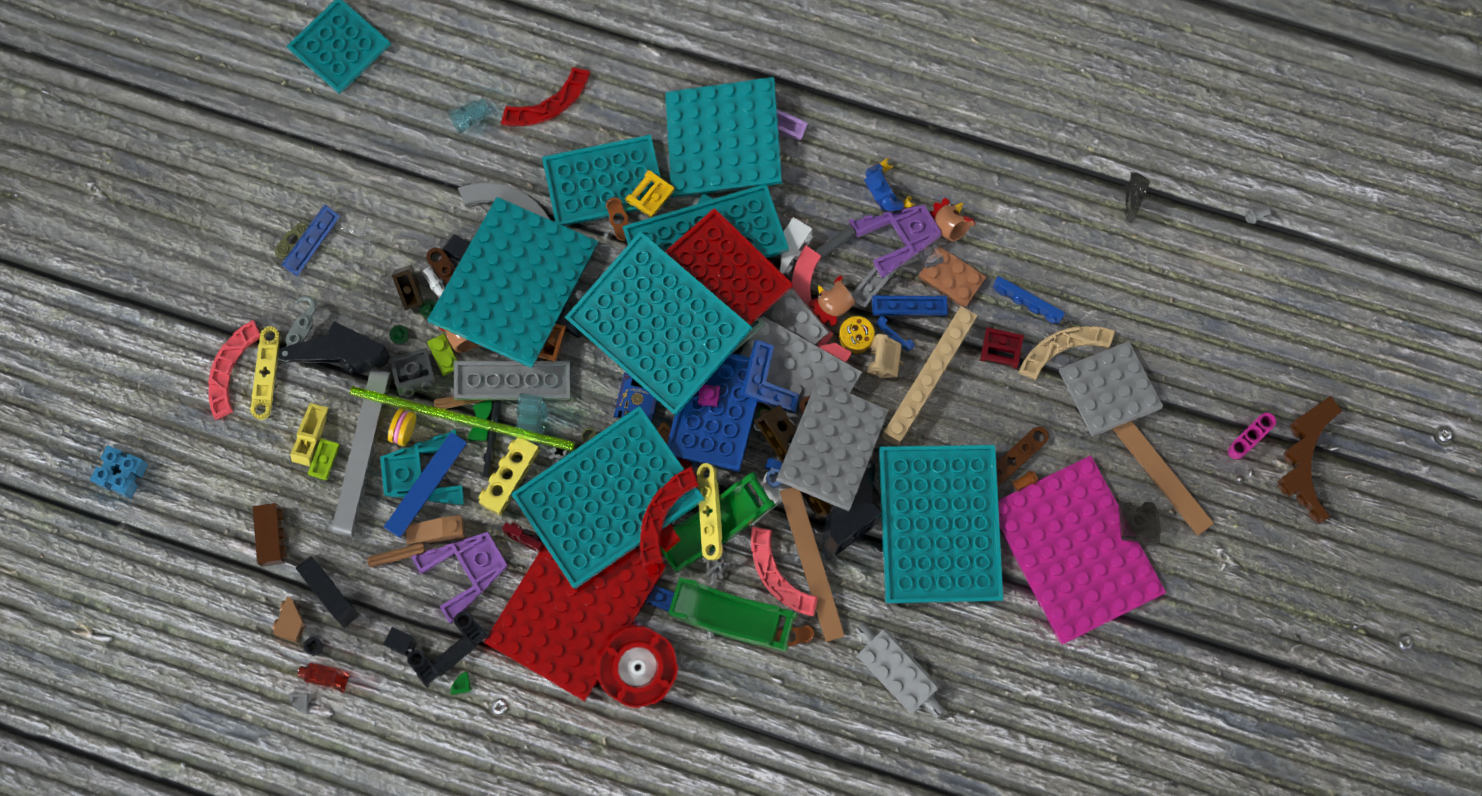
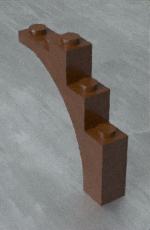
(1299, 480)

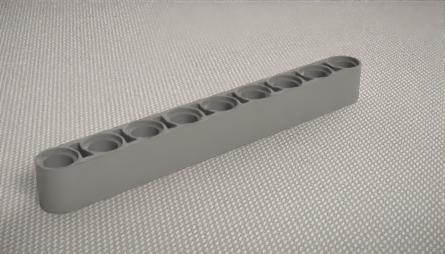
(361, 456)

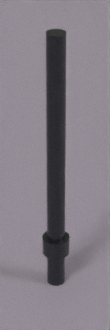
(489, 456)

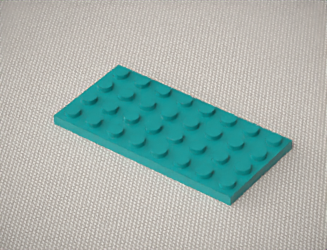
(747, 210)

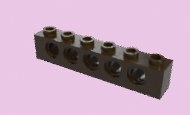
(779, 441)

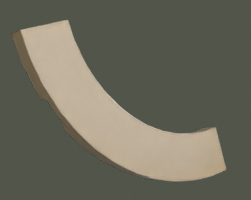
(1062, 341)

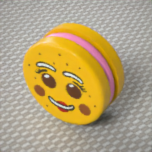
(856, 334)
(402, 427)

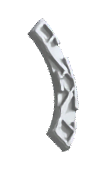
(488, 192)

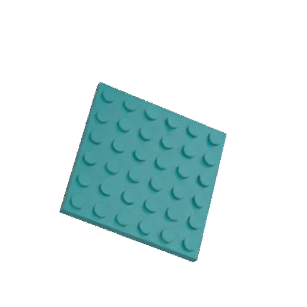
(723, 137)

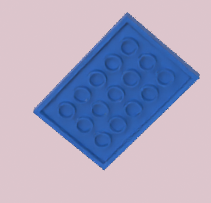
(720, 432)

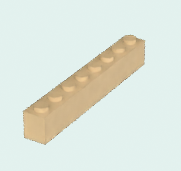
(929, 376)

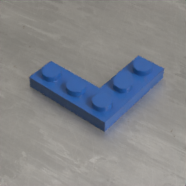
(756, 376)

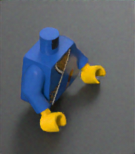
(881, 189)

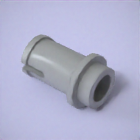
(1258, 214)

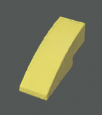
(309, 434)

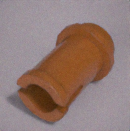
(1024, 481)

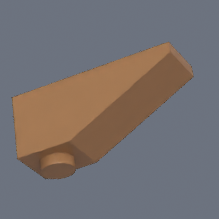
(436, 530)

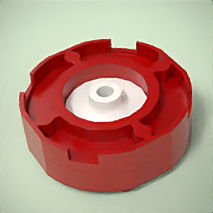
(655, 669)

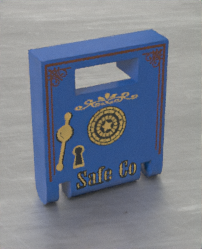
(632, 397)

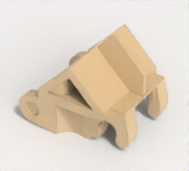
(887, 357)

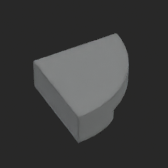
(300, 701)

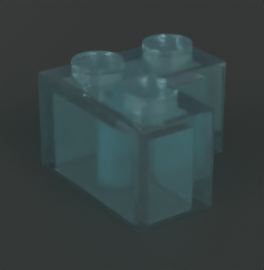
(531, 413)

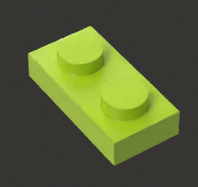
(442, 353)
(323, 459)

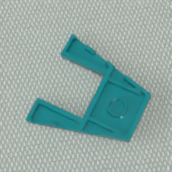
(403, 468)

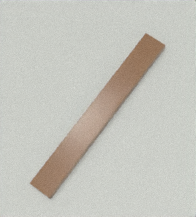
(1163, 477)
(812, 563)

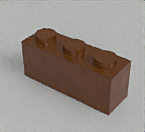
(269, 534)

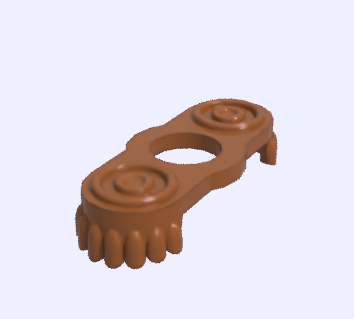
(614, 206)
(803, 635)

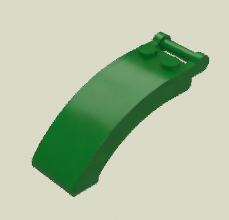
(737, 511)
(730, 615)

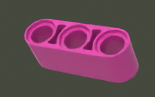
(1255, 428)

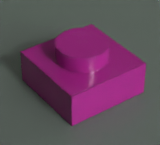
(709, 395)

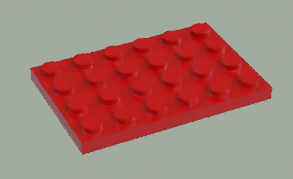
(730, 266)

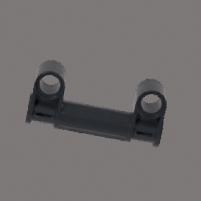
(473, 635)

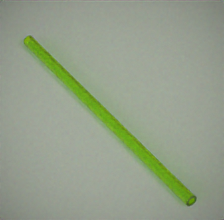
(462, 418)

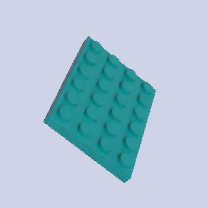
(590, 176)

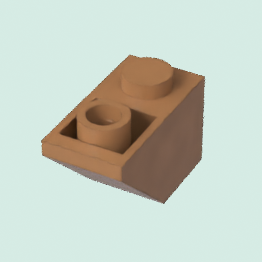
(290, 622)

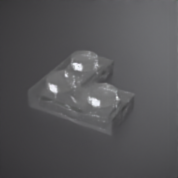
(929, 256)

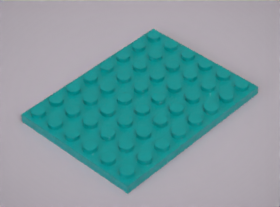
(513, 282)
(658, 323)
(596, 496)
(940, 524)

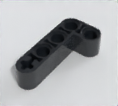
(327, 592)

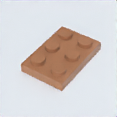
(953, 278)

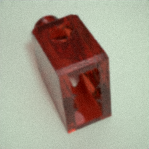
(324, 677)

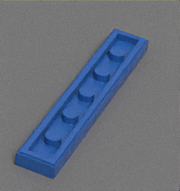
(425, 485)

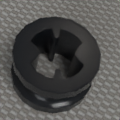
(310, 641)

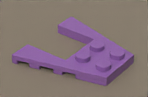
(913, 227)
(479, 560)

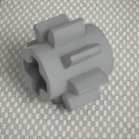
(556, 456)

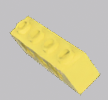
(498, 504)

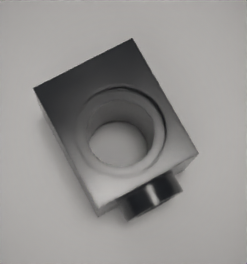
(400, 642)

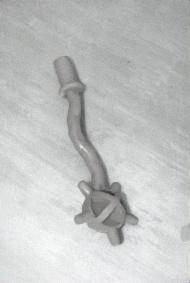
(714, 568)

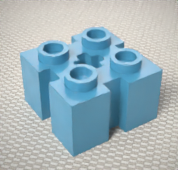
(122, 483)

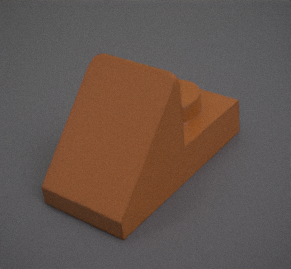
(552, 348)

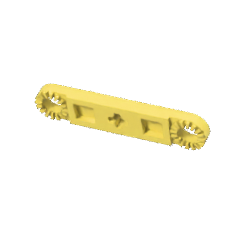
(264, 386)
(710, 524)

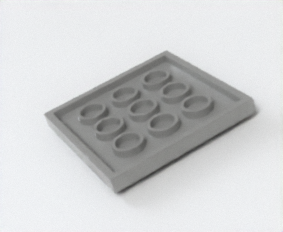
(1110, 388)

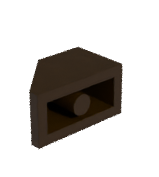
(407, 287)

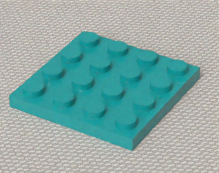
(338, 45)

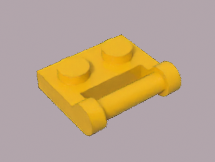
(654, 197)

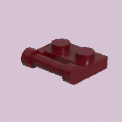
(1002, 341)

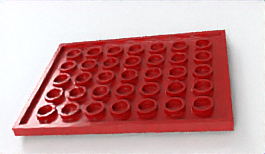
(561, 627)

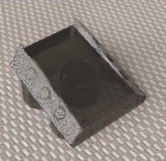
(1135, 193)
(1139, 522)

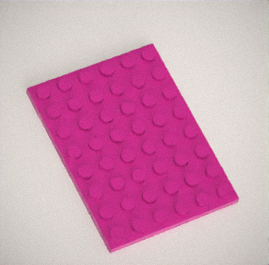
(1073, 552)

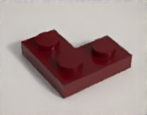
(516, 533)

